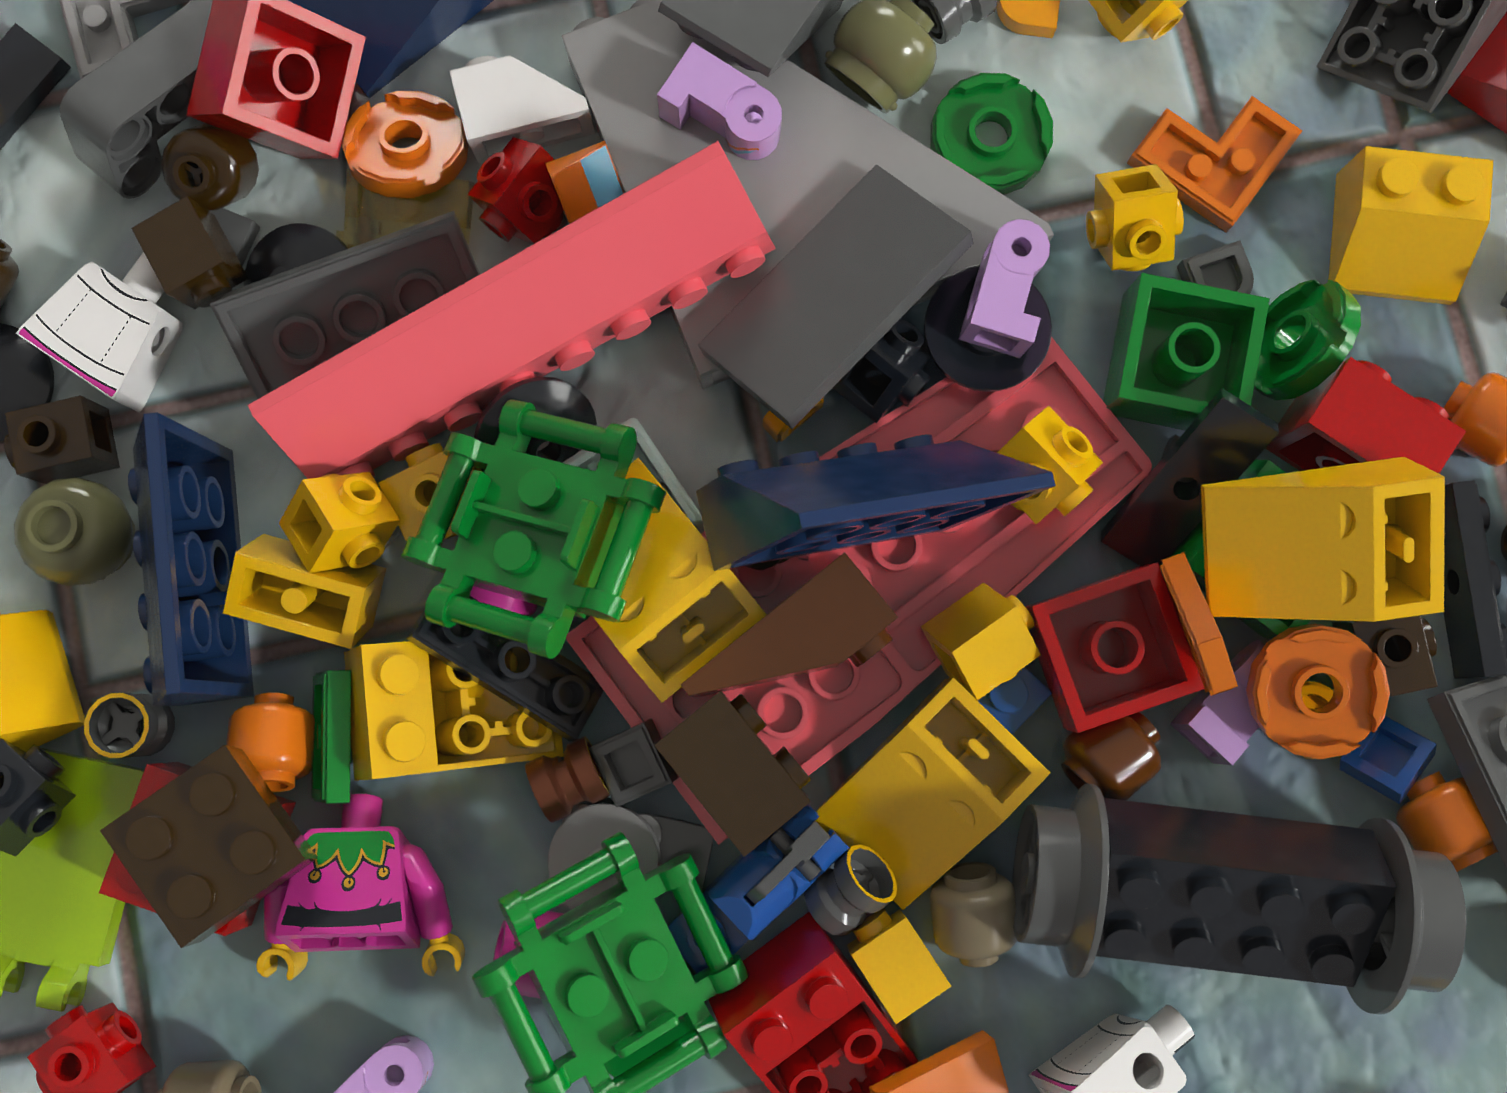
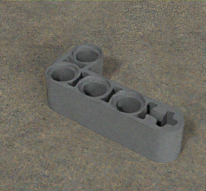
(135, 100)

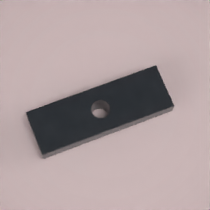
(1211, 450)
(1471, 586)
(543, 688)

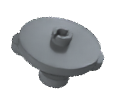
(582, 836)

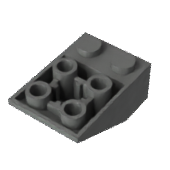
(753, 32)
(1410, 45)

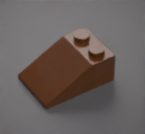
(810, 631)

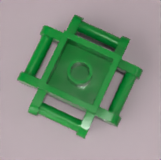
(534, 528)
(610, 973)

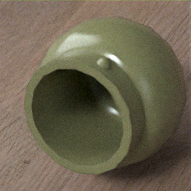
(883, 51)
(74, 532)

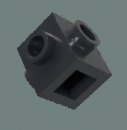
(888, 372)
(28, 795)

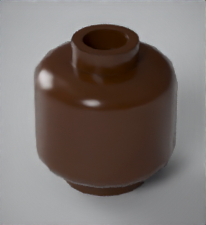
(1114, 756)

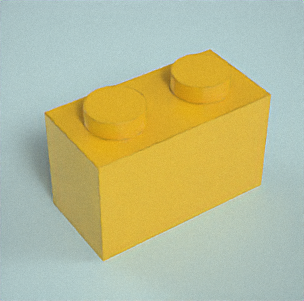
(277, 591)

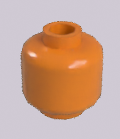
(1483, 415)
(275, 738)
(1445, 821)

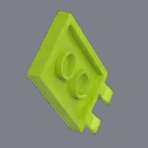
(53, 885)

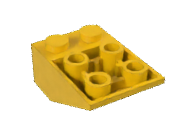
(1327, 543)
(676, 603)
(428, 718)
(933, 789)

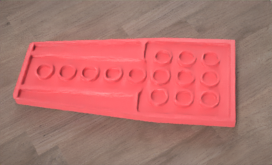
(915, 575)

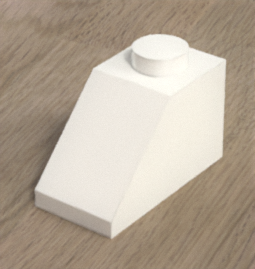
(511, 100)

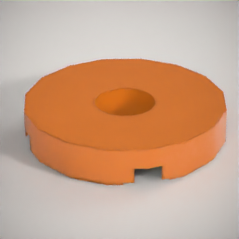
(409, 170)
(1357, 698)

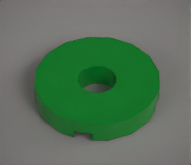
(997, 100)
(1327, 324)

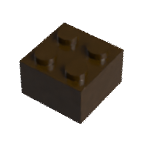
(735, 771)
(209, 845)

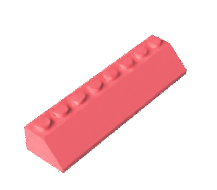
(521, 320)

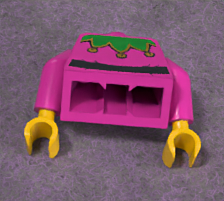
(358, 895)

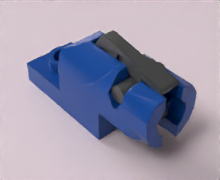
(763, 883)

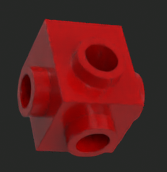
(518, 193)
(91, 1053)

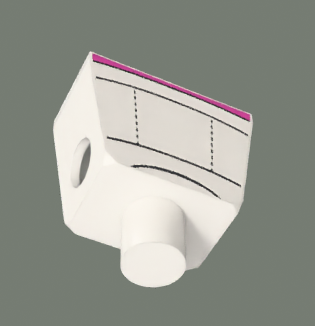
(108, 330)
(1120, 1057)

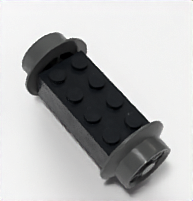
(1239, 896)

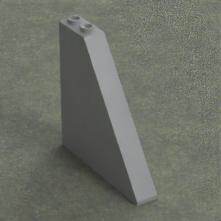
(820, 154)

